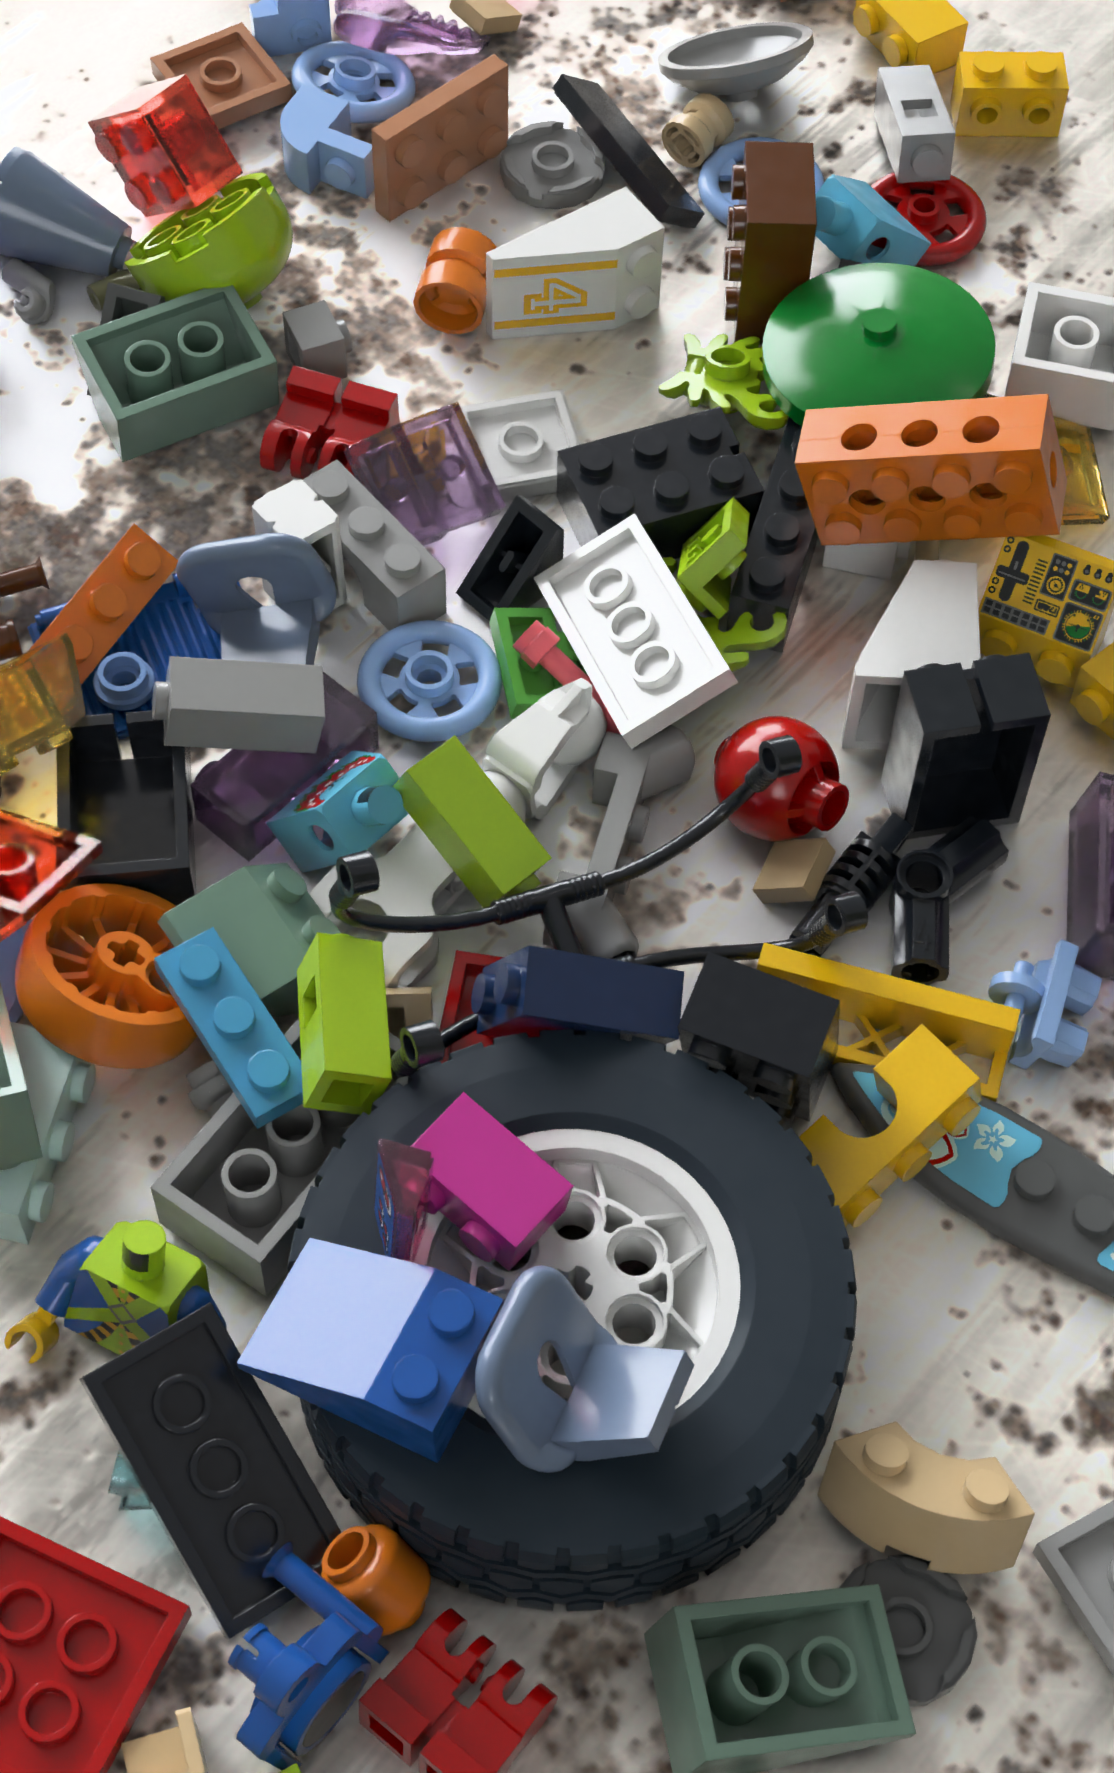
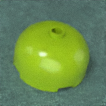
(218, 244)

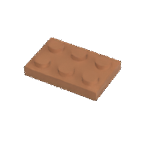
(440, 137)

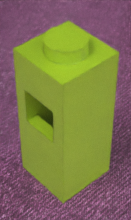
(471, 824)
(343, 1024)

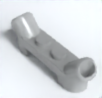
(622, 783)

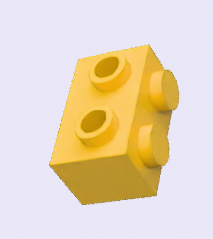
(1011, 90)

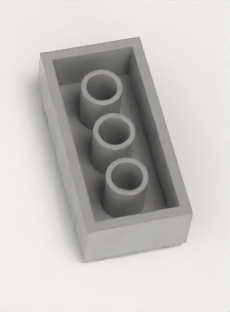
(244, 1186)

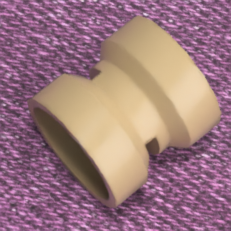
(695, 132)

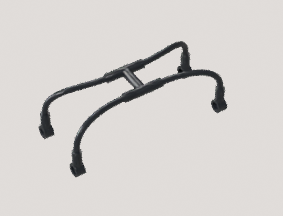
(424, 1042)

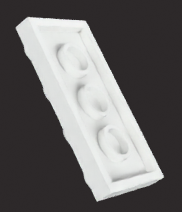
(634, 631)

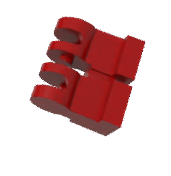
(324, 417)
(419, 1712)

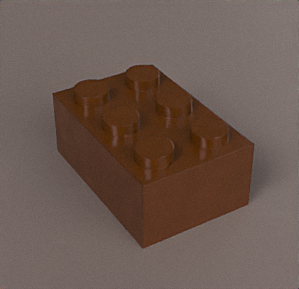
(770, 231)

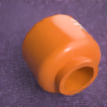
(378, 1575)

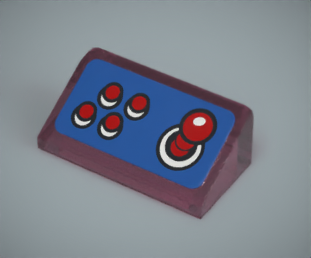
(402, 1197)

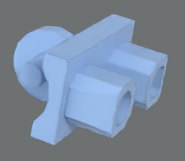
(1041, 995)

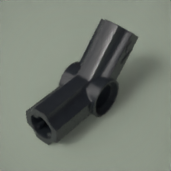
(947, 872)

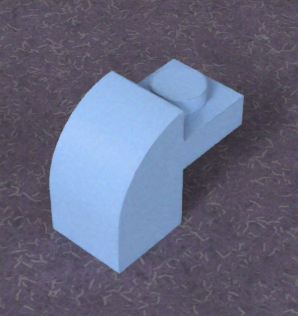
(320, 144)

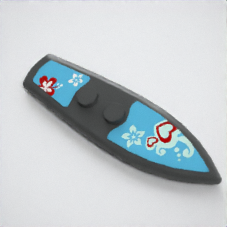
(1011, 1181)

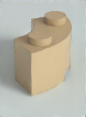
(925, 1503)

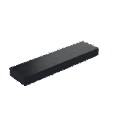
(628, 152)

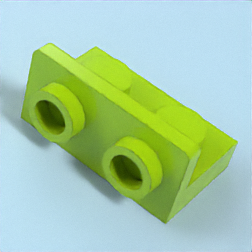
(711, 558)

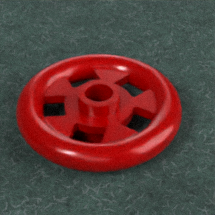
(932, 216)

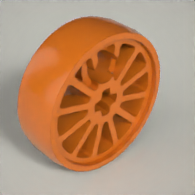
(101, 992)

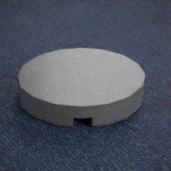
(552, 165)

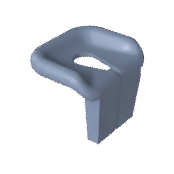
(247, 629)
(619, 1392)

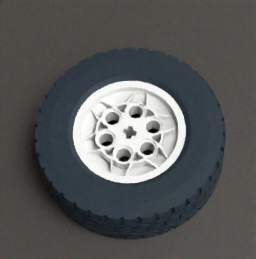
(741, 1278)

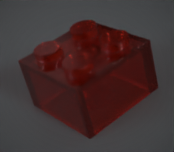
(164, 147)

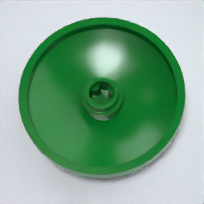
(876, 340)

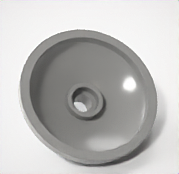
(737, 58)

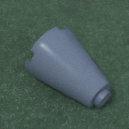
(56, 221)

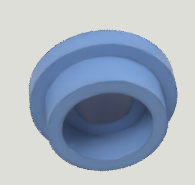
(121, 669)

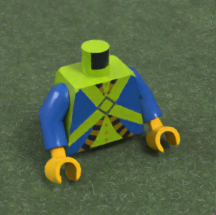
(117, 1290)

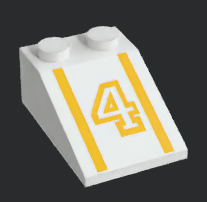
(577, 272)

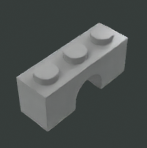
(394, 569)

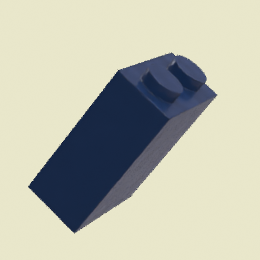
(578, 992)

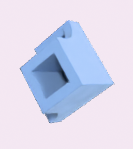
(290, 25)

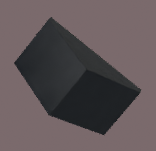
(516, 552)

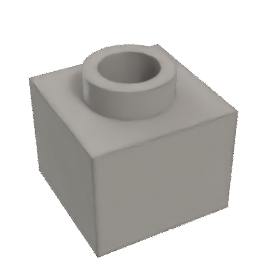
(316, 339)

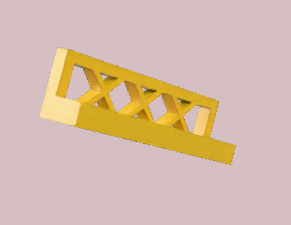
(898, 1008)

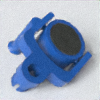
(312, 1682)

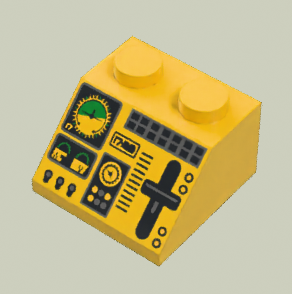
(1047, 604)

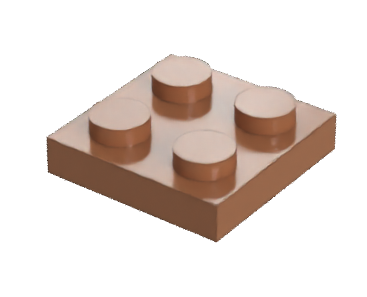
(228, 74)

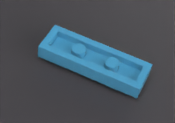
(233, 1026)

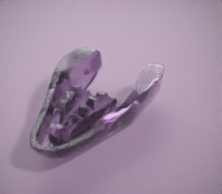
(402, 29)

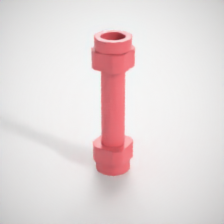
(539, 646)

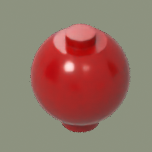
(792, 802)

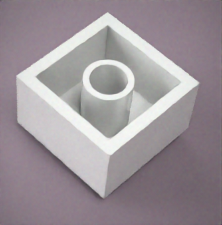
(1066, 352)

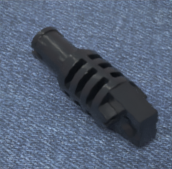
(864, 867)

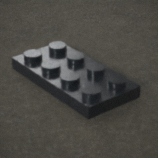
(212, 1465)

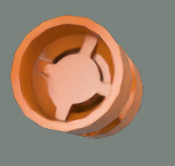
(454, 281)

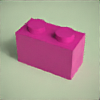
(490, 1183)

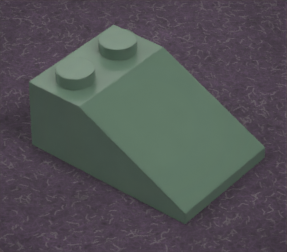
(777, 1680)

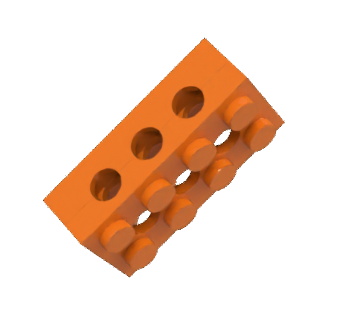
(933, 470)

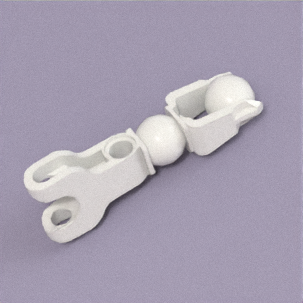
(530, 767)

